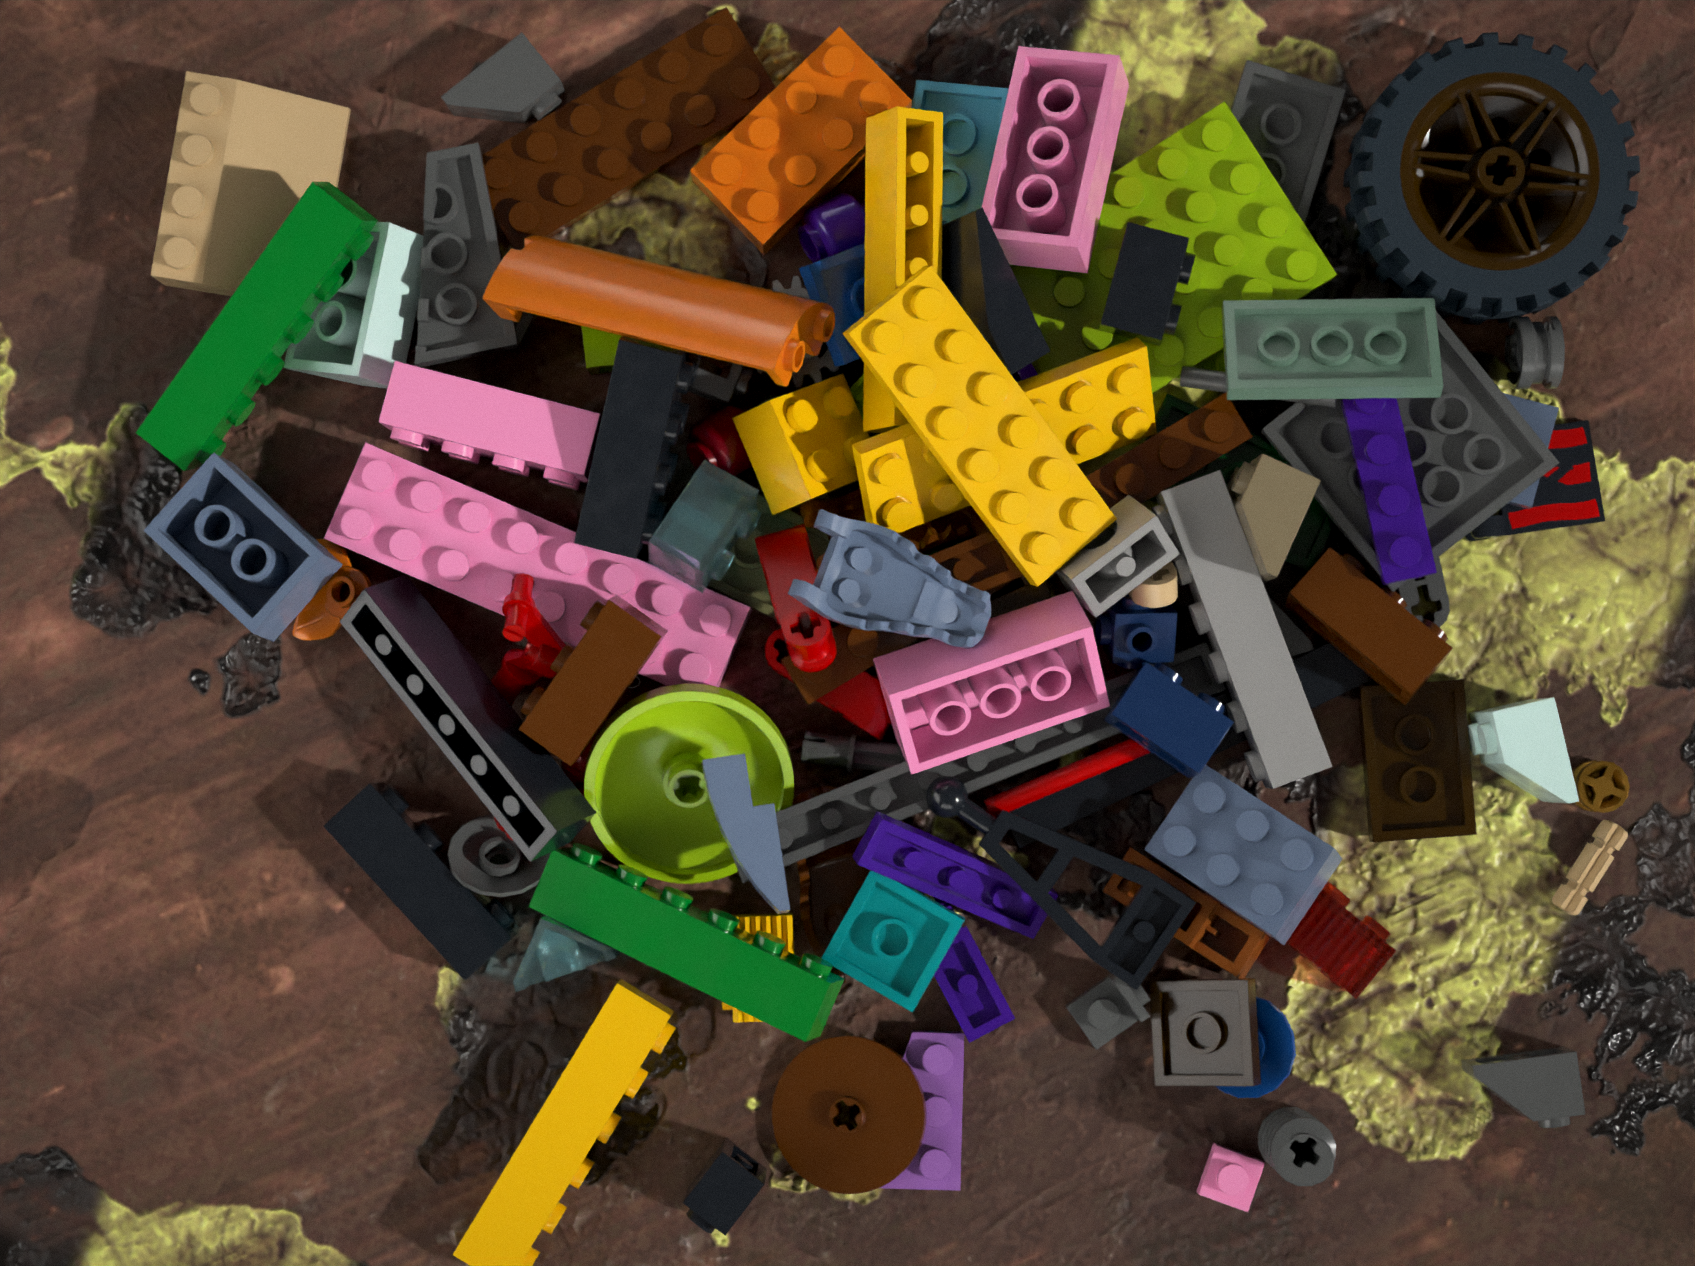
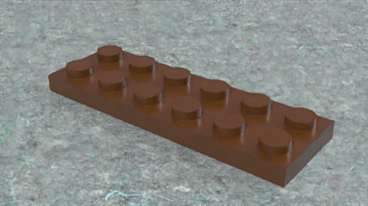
(624, 130)

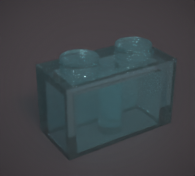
(704, 527)

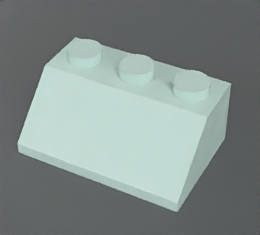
(370, 315)

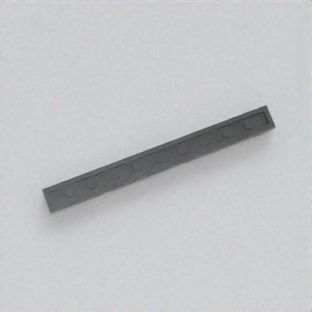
(848, 810)

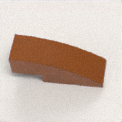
(1208, 926)

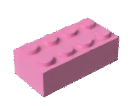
(1055, 156)
(491, 423)
(1019, 679)

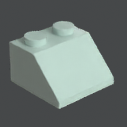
(1525, 747)

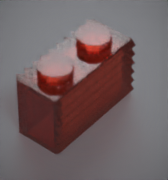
(1340, 944)

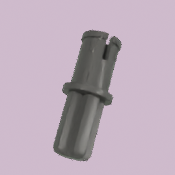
(849, 752)

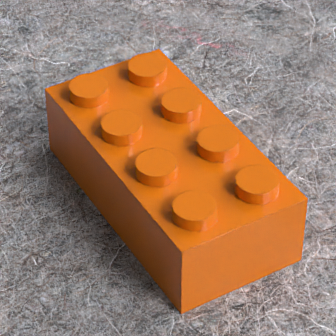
(797, 141)

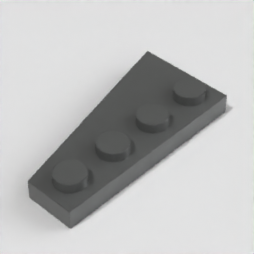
(458, 262)

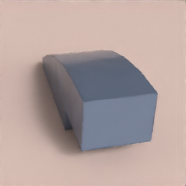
(747, 828)

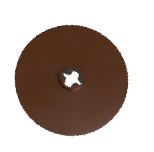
(889, 1122)

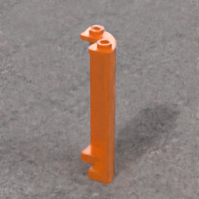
(660, 305)

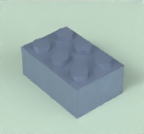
(243, 547)
(1244, 854)

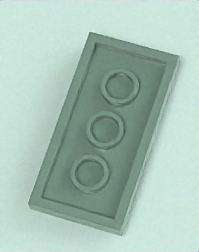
(1331, 349)

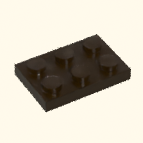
(1417, 763)

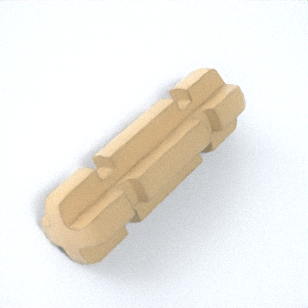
(1589, 867)

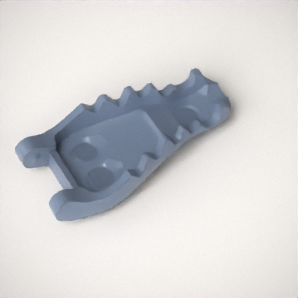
(885, 584)

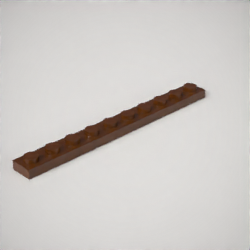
(1137, 473)

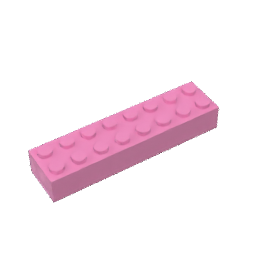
(480, 543)

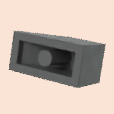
(508, 86)
(1534, 1083)

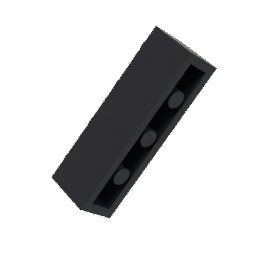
(419, 880)

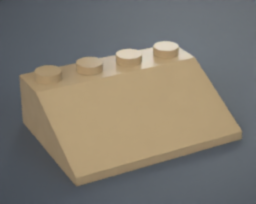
(236, 176)

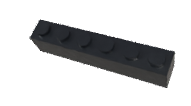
(467, 717)

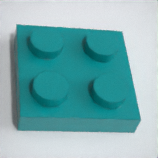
(893, 939)

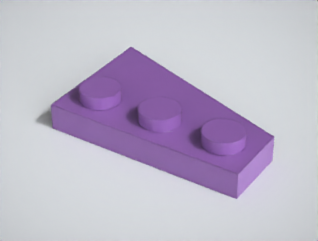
(939, 1066)

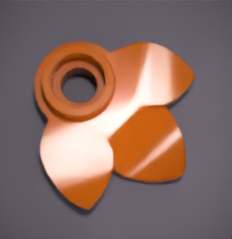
(323, 613)

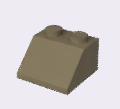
(1270, 508)

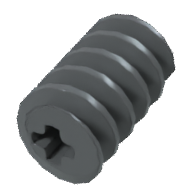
(1315, 1158)

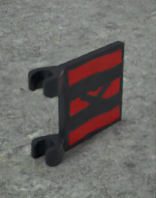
(1564, 496)

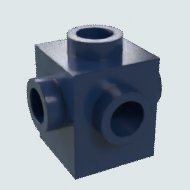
(1136, 633)

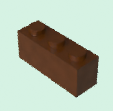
(1369, 624)
(590, 678)

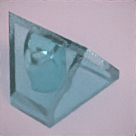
(557, 952)

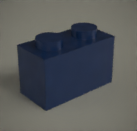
(1170, 719)

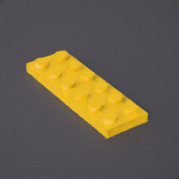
(1086, 403)
(980, 425)

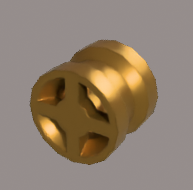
(1609, 789)

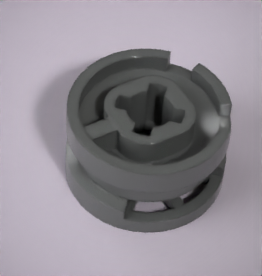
(1535, 352)

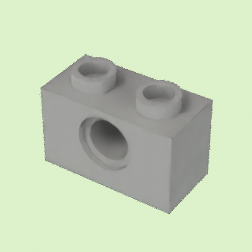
(1118, 557)

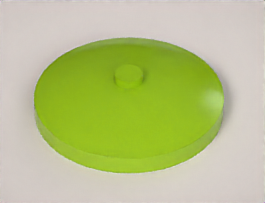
(651, 782)

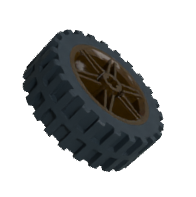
(1546, 110)

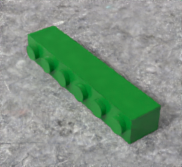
(258, 326)
(688, 942)

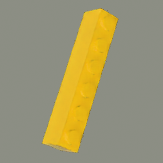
(900, 222)
(566, 1129)

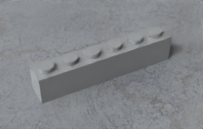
(1242, 631)

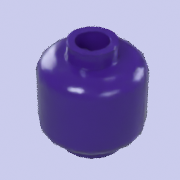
(832, 227)

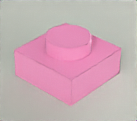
(1230, 1177)

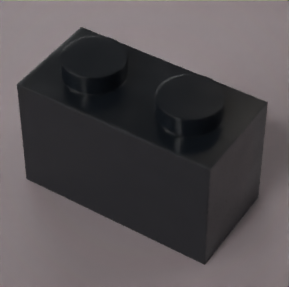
(1145, 284)
(724, 1188)

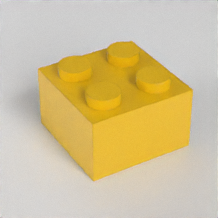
(803, 442)

